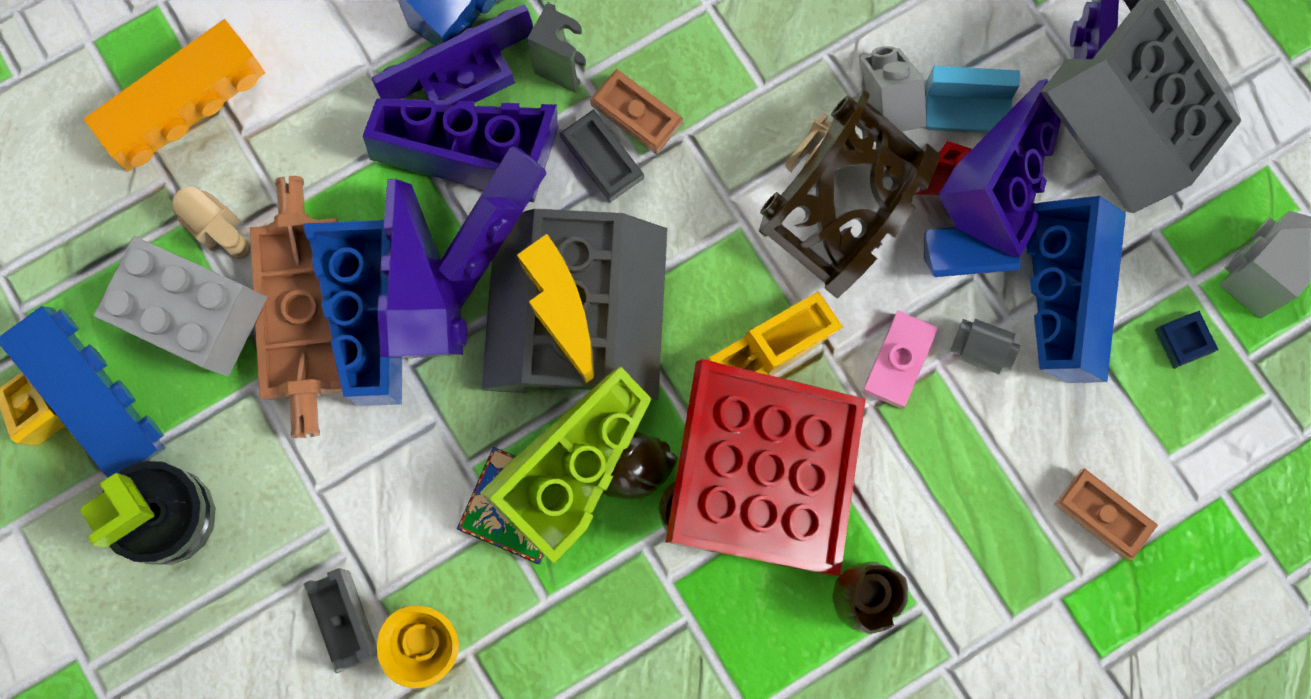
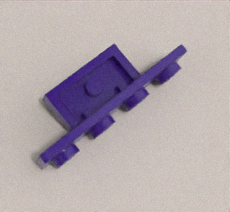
(462, 67)
(490, 221)

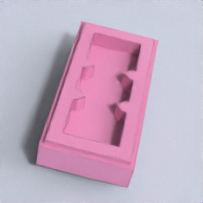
(900, 359)

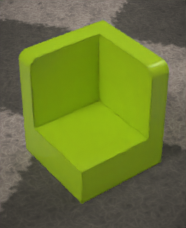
(115, 511)

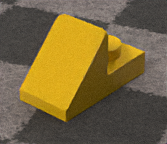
(27, 413)

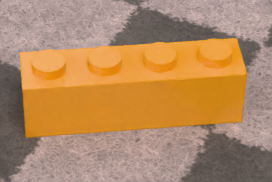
(175, 96)

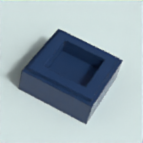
(1186, 339)

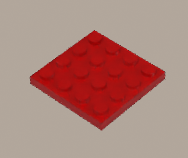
(766, 469)

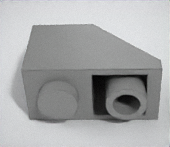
(894, 87)

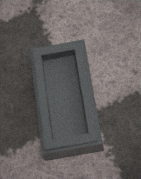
(602, 155)

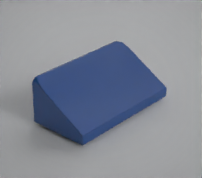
(957, 253)

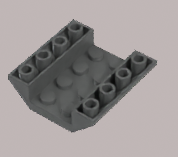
(1146, 104)
(621, 285)

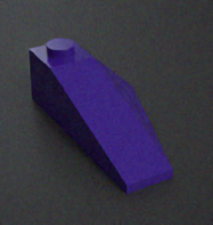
(999, 178)
(420, 309)

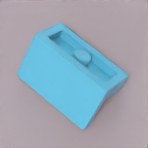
(968, 98)

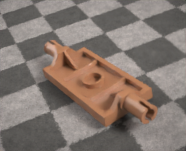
(291, 328)

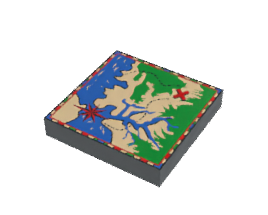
(486, 523)

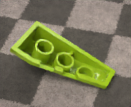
(562, 473)

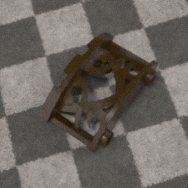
(905, 164)

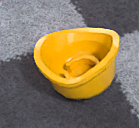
(417, 646)

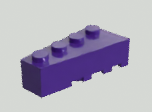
(457, 140)

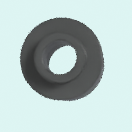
(985, 345)

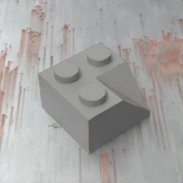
(1273, 265)

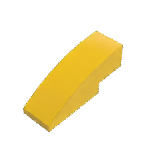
(559, 303)
(782, 337)

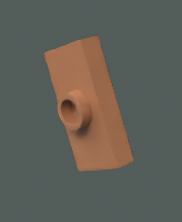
(636, 111)
(1106, 514)

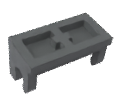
(551, 53)
(341, 620)

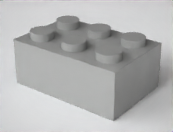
(180, 306)

